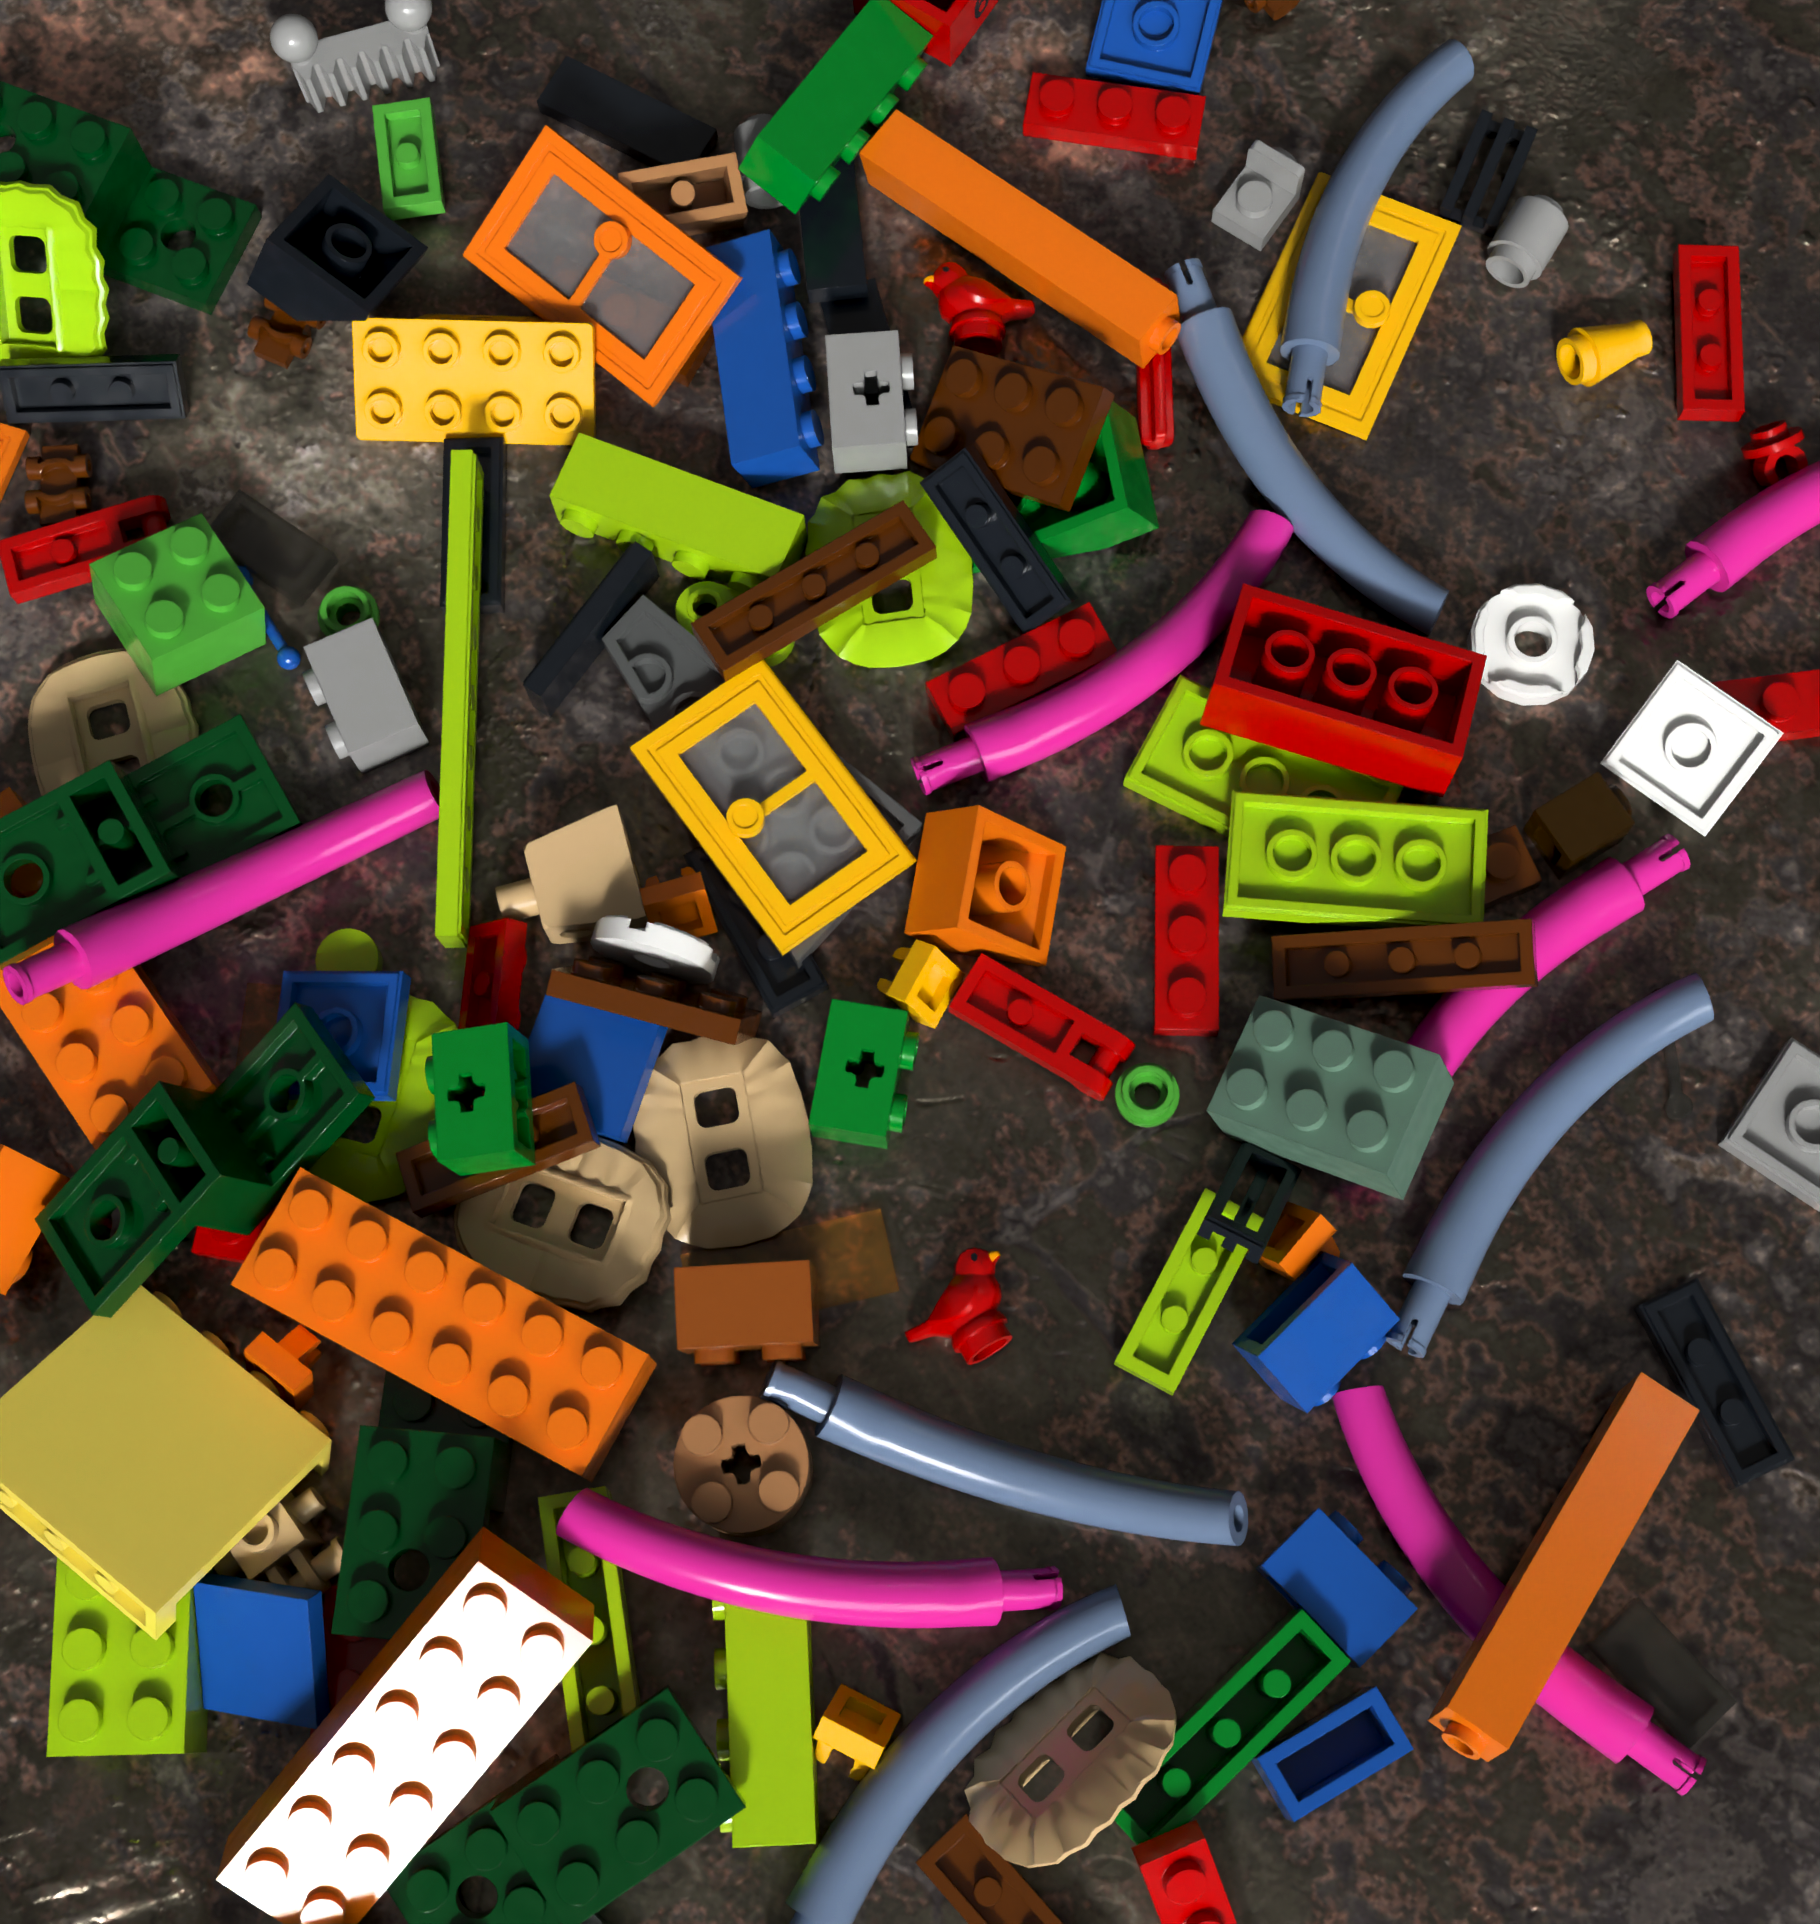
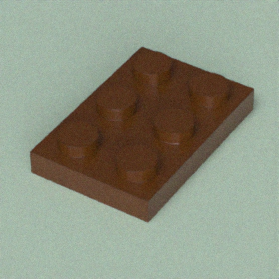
(1022, 420)
(655, 1000)

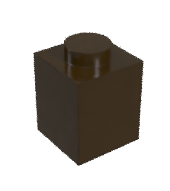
(1580, 824)

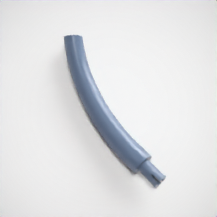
(1339, 223)
(1278, 468)
(1520, 1140)
(1003, 1471)
(935, 1743)

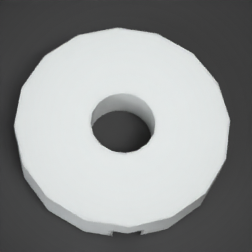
(1542, 611)
(655, 949)

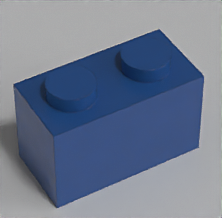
(1317, 1332)
(1339, 1585)
(1331, 1753)

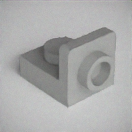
(1260, 195)

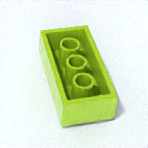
(118, 1685)

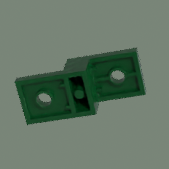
(128, 199)
(133, 832)
(202, 1159)
(419, 1486)
(569, 1829)

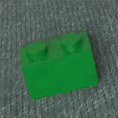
(1111, 500)

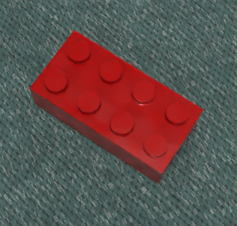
(1344, 690)

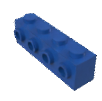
(763, 364)

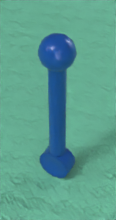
(287, 657)

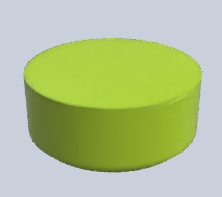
(348, 951)

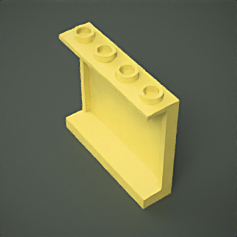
(148, 1455)

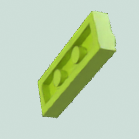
(1183, 1301)

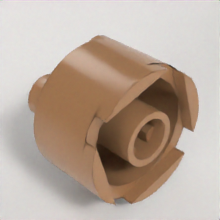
(712, 1443)

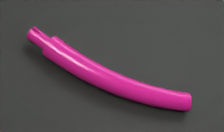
(1741, 540)
(1121, 681)
(207, 898)
(1563, 926)
(806, 1586)
(1576, 1691)

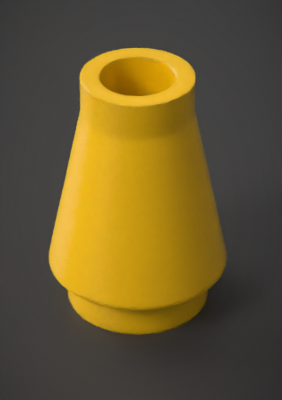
(1599, 351)

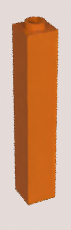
(1022, 239)
(1562, 1570)

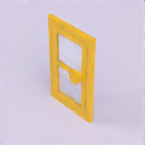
(1385, 303)
(772, 806)

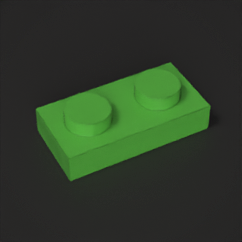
(408, 159)

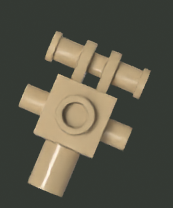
(283, 1541)

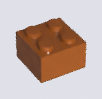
(747, 1310)

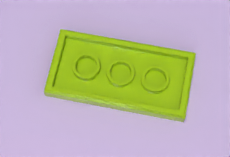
(1199, 766)
(1354, 861)

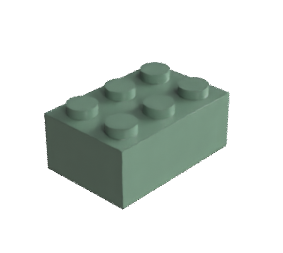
(1331, 1096)

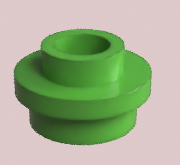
(344, 600)
(1147, 1075)

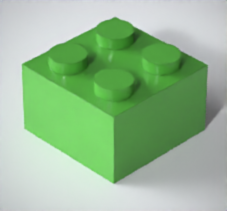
(178, 604)

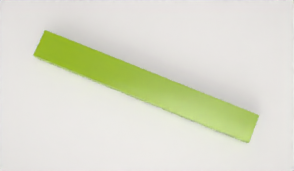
(459, 700)

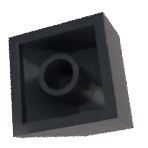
(334, 257)

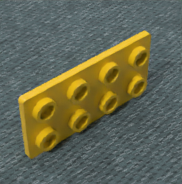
(474, 378)

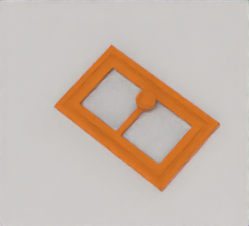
(597, 253)

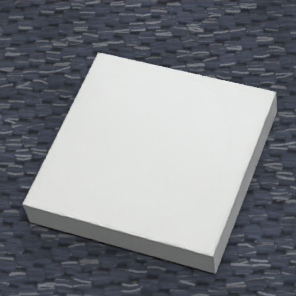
(1691, 748)

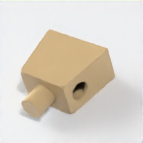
(577, 879)

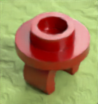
(1769, 444)

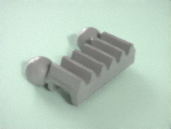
(358, 56)

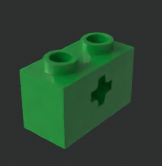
(855, 1037)
(501, 1124)

